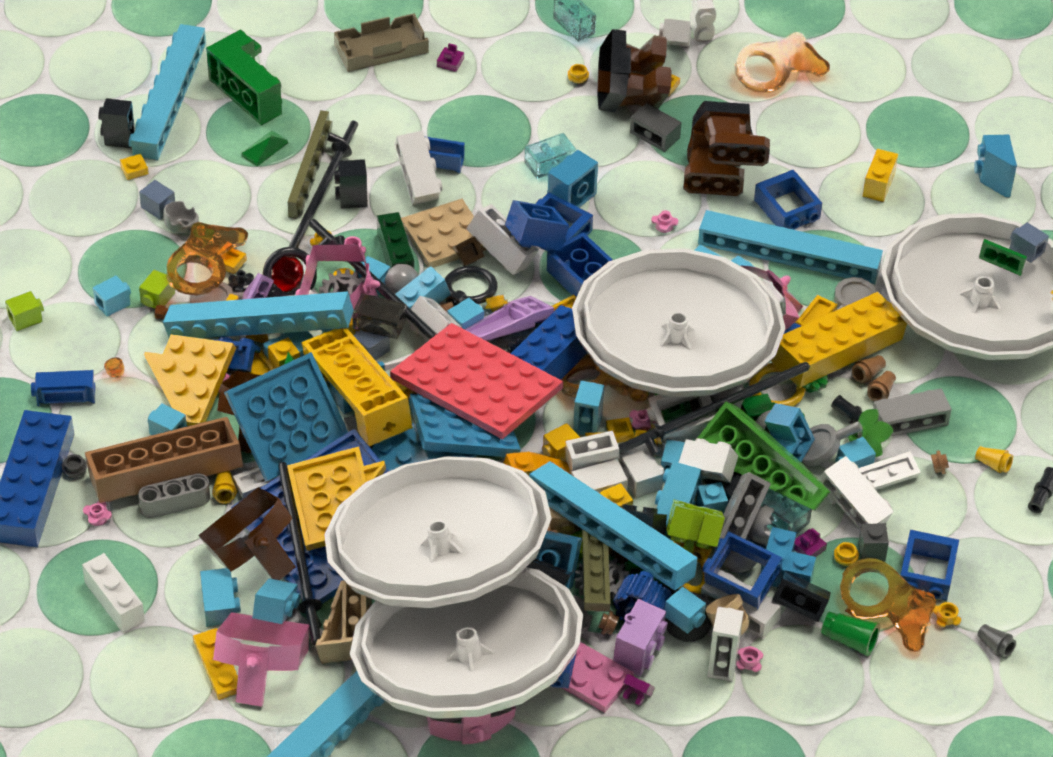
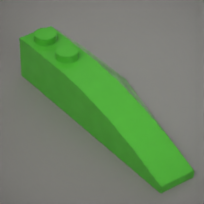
(764, 456)

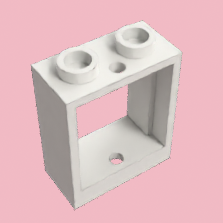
(686, 432)

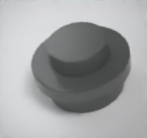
(74, 466)

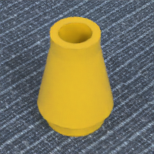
(996, 459)
(224, 488)

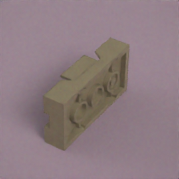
(381, 42)

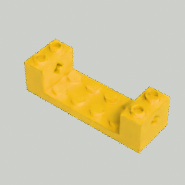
(375, 398)

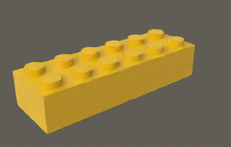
(840, 338)

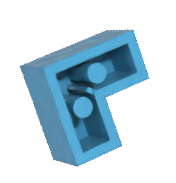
(790, 429)
(782, 544)

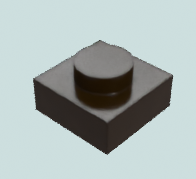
(468, 251)

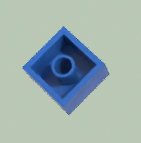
(536, 225)

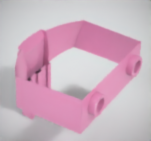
(338, 253)
(792, 304)
(257, 660)
(471, 729)

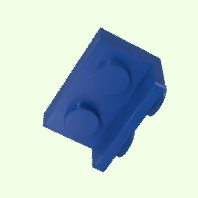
(243, 355)

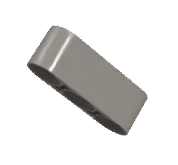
(174, 495)

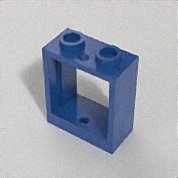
(783, 184)
(580, 218)
(732, 542)
(934, 547)

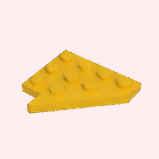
(191, 373)
(323, 485)

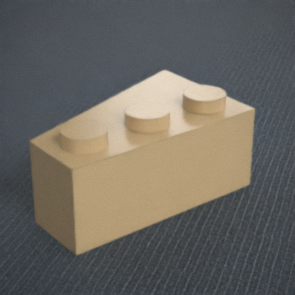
(339, 629)

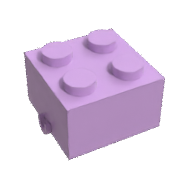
(640, 637)

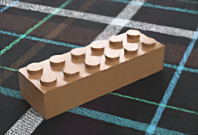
(190, 450)

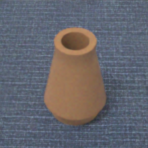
(866, 369)
(881, 386)

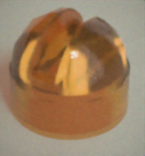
(114, 367)

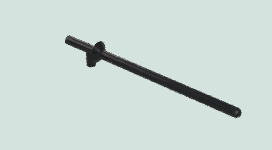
(341, 149)
(329, 239)
(659, 431)
(309, 604)

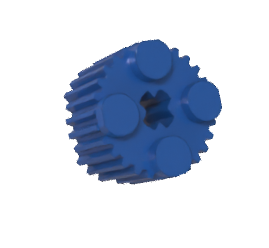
(642, 588)

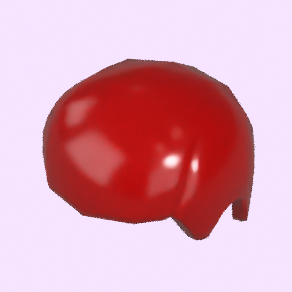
(288, 273)

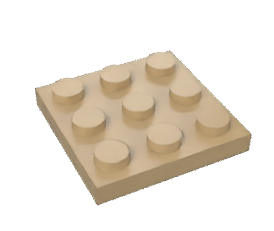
(438, 230)

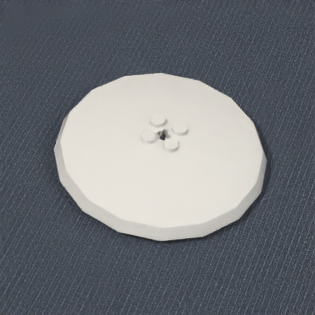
(963, 300)
(678, 322)
(438, 531)
(471, 652)

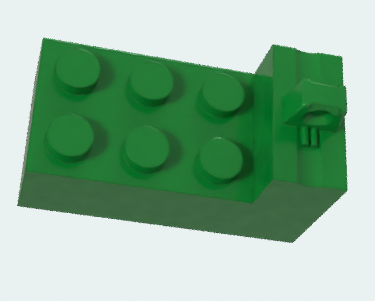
(243, 79)

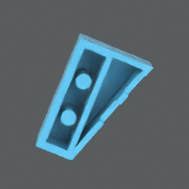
(680, 484)

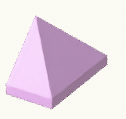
(258, 287)

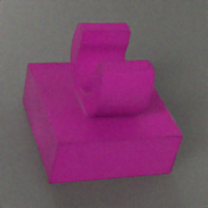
(450, 58)
(810, 543)
(637, 686)

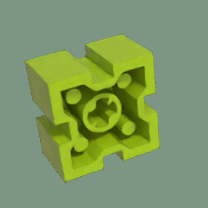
(694, 525)

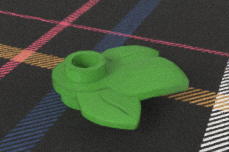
(873, 430)

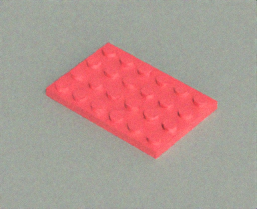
(476, 380)

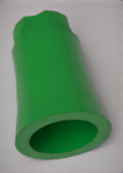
(851, 632)

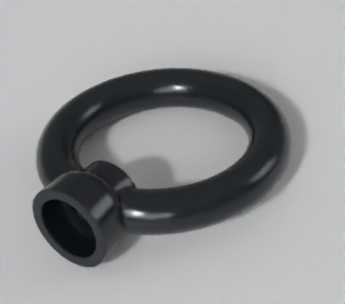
(275, 291)
(459, 296)

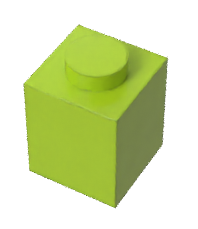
(156, 290)
(24, 310)

